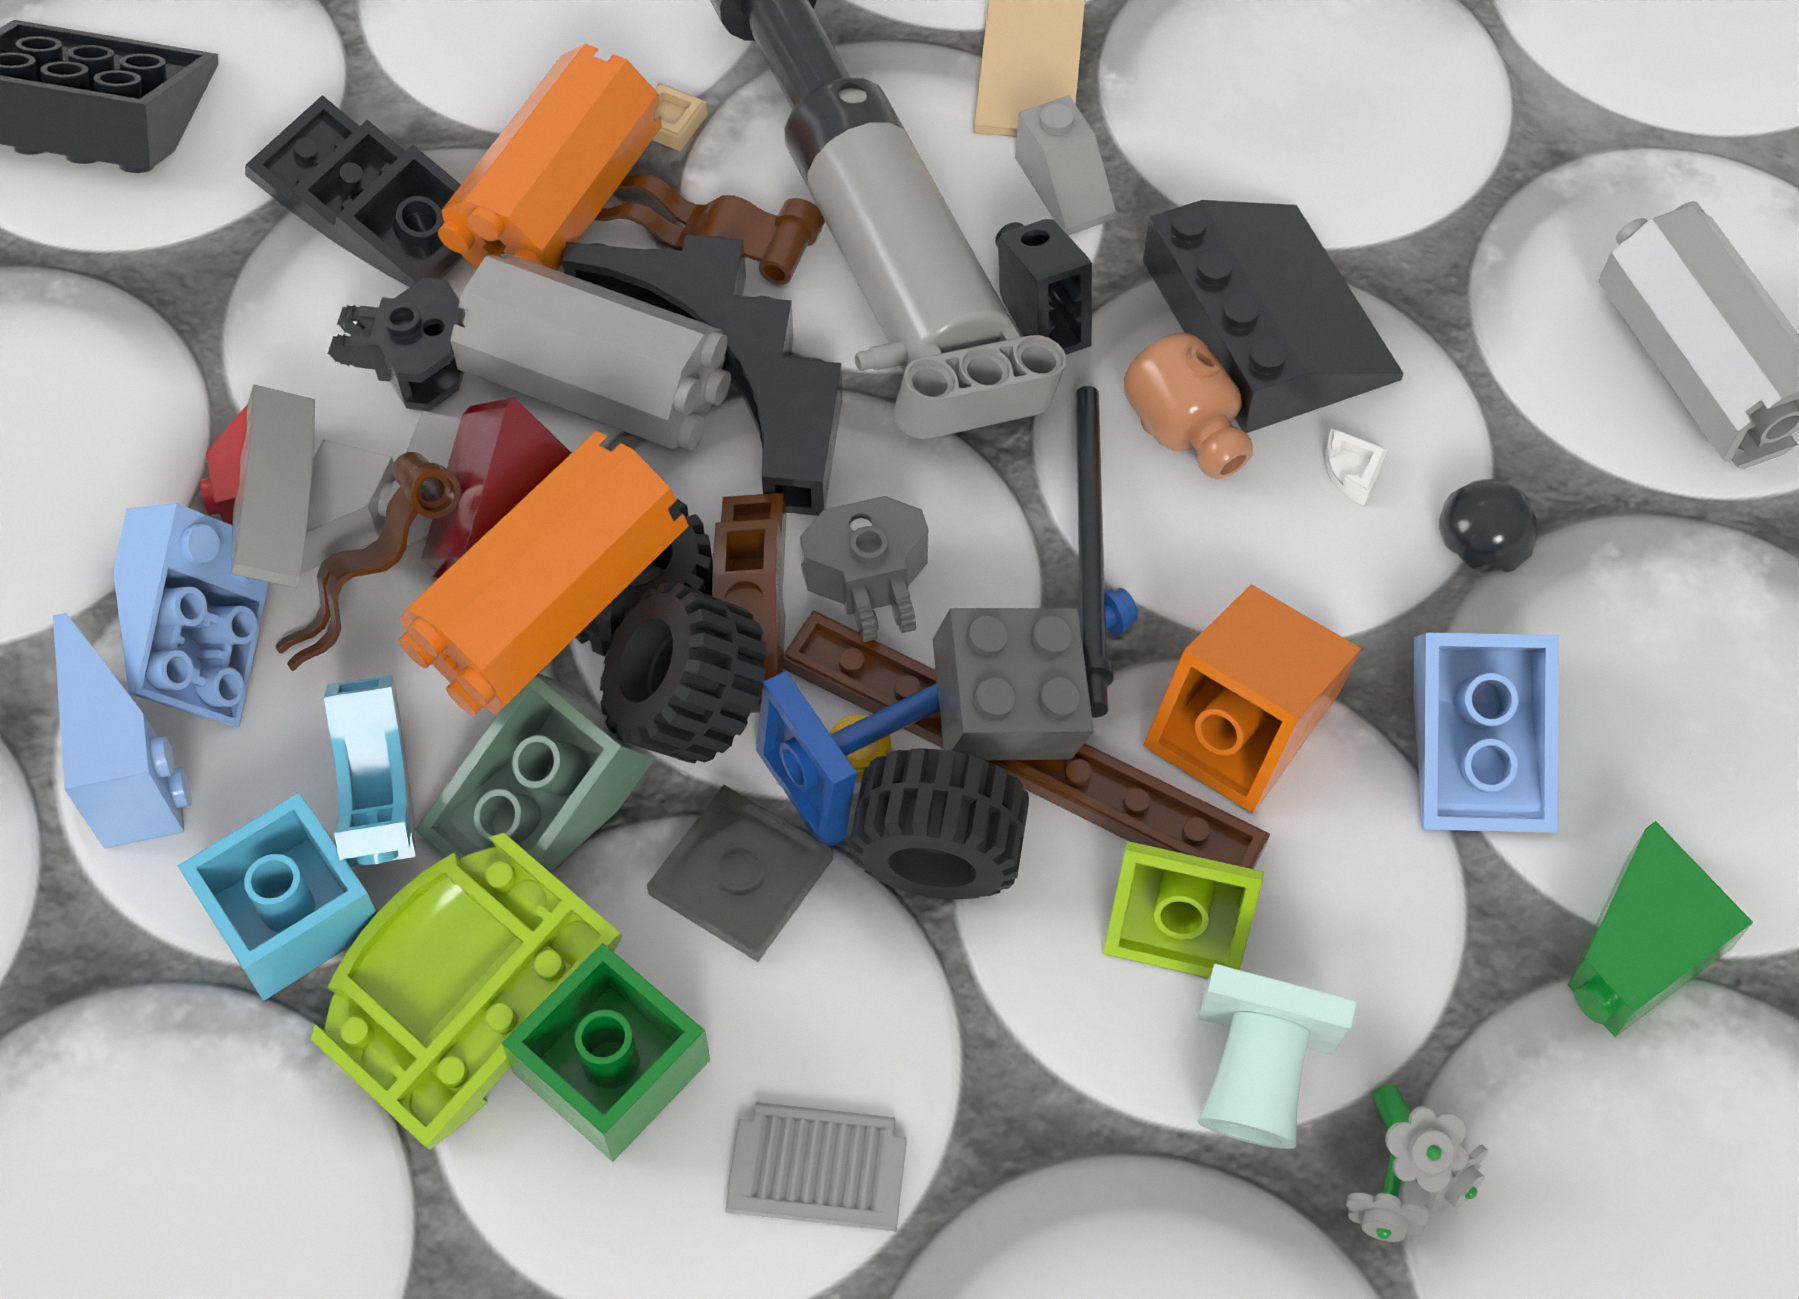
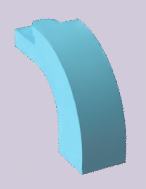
(371, 772)

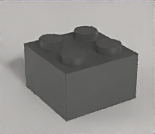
(1012, 683)

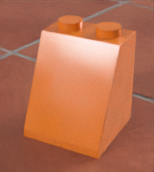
(1249, 696)

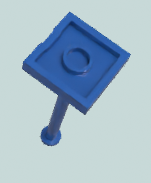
(814, 763)

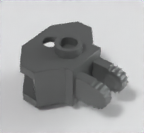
(869, 564)

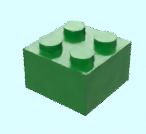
(607, 1051)

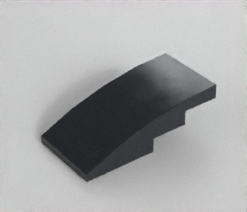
(360, 191)

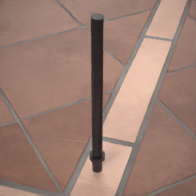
(1091, 550)

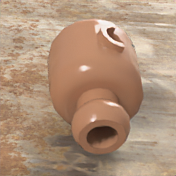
(1189, 403)

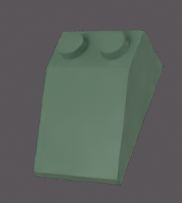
(539, 775)

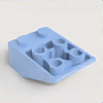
(184, 614)

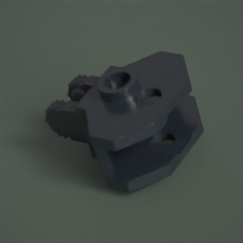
(406, 342)

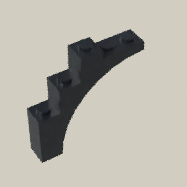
(789, 398)

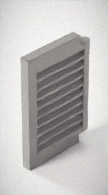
(818, 1167)

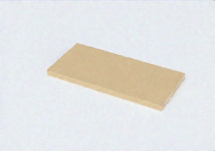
(1026, 59)

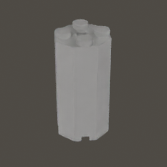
(1709, 331)
(591, 350)

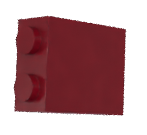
(498, 461)

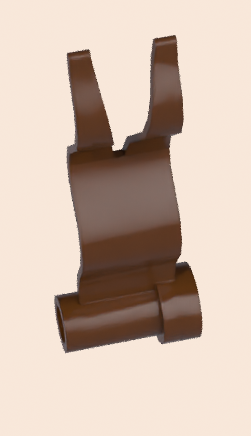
(767, 238)
(423, 490)

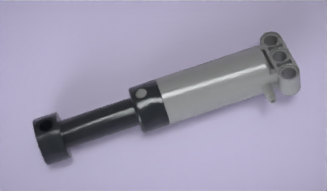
(898, 238)

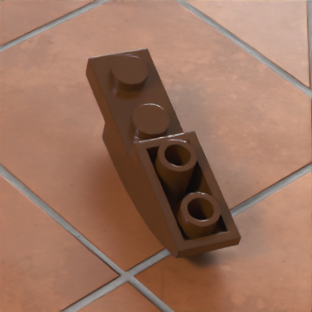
(751, 567)

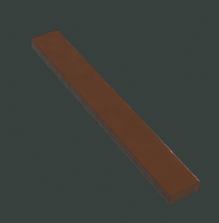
(1087, 785)

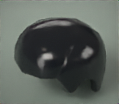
(1489, 524)

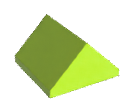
(1181, 910)

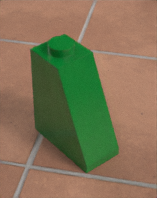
(1653, 933)

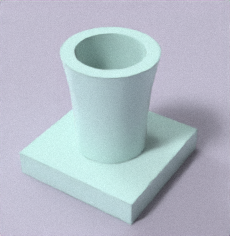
(1265, 1052)

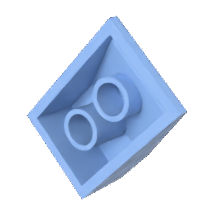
(1487, 731)
(110, 755)

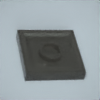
(740, 872)

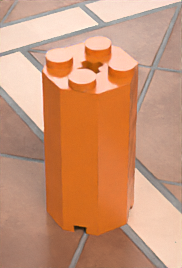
(554, 162)
(541, 574)

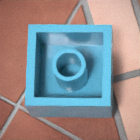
(280, 895)

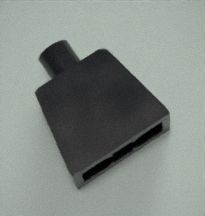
(1046, 283)

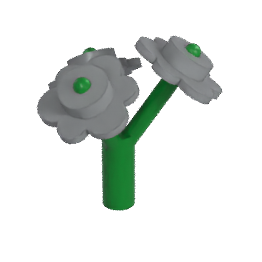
(1423, 1150)

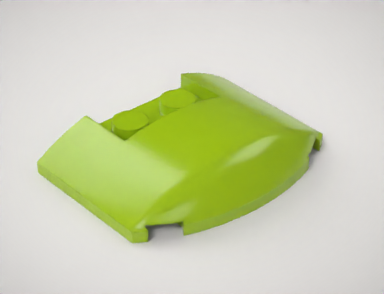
(450, 978)

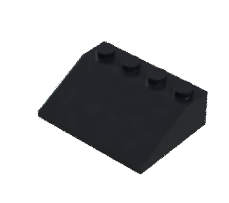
(97, 95)
(1266, 306)

